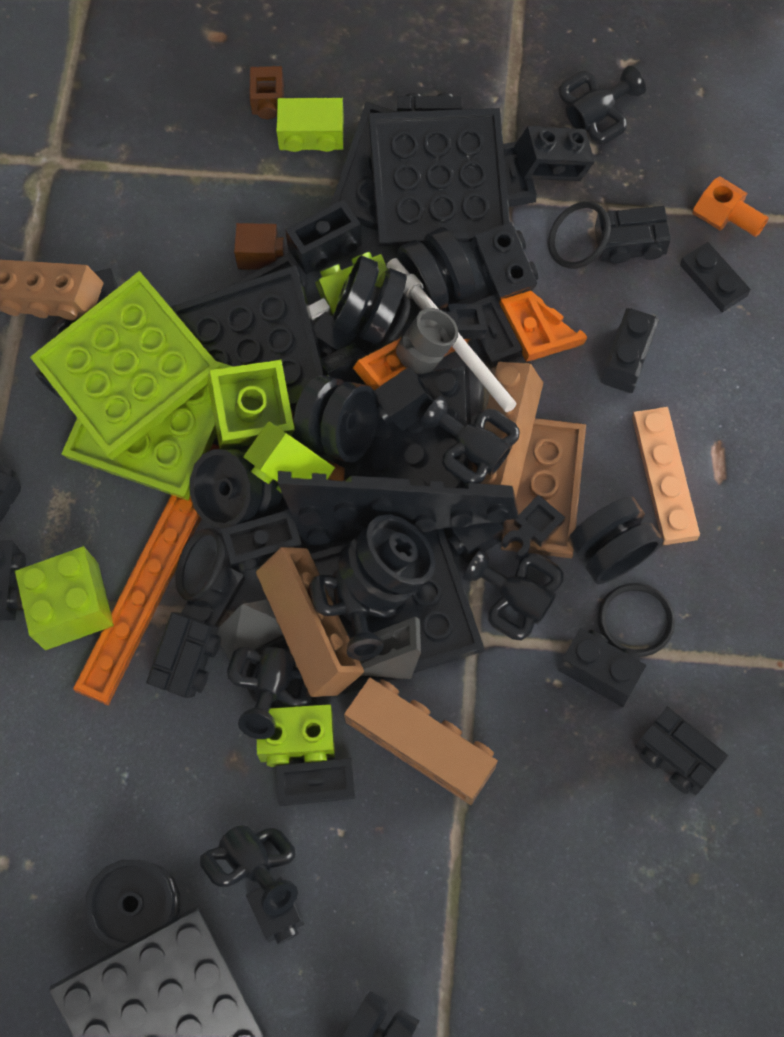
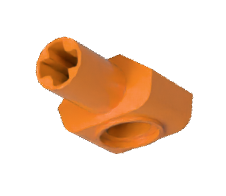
(732, 210)

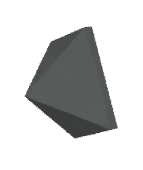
(250, 627)
(399, 652)

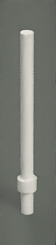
(414, 290)

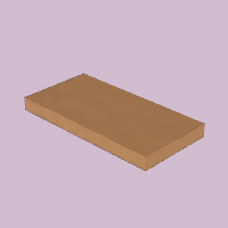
(554, 473)

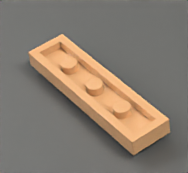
(665, 476)

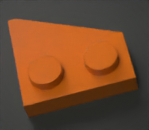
(539, 326)

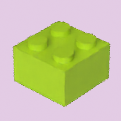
(246, 400)
(63, 598)

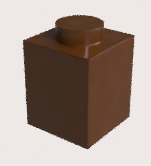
(257, 245)

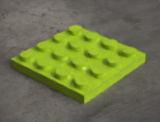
(125, 365)
(162, 455)

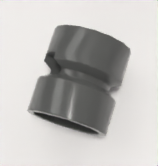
(427, 340)

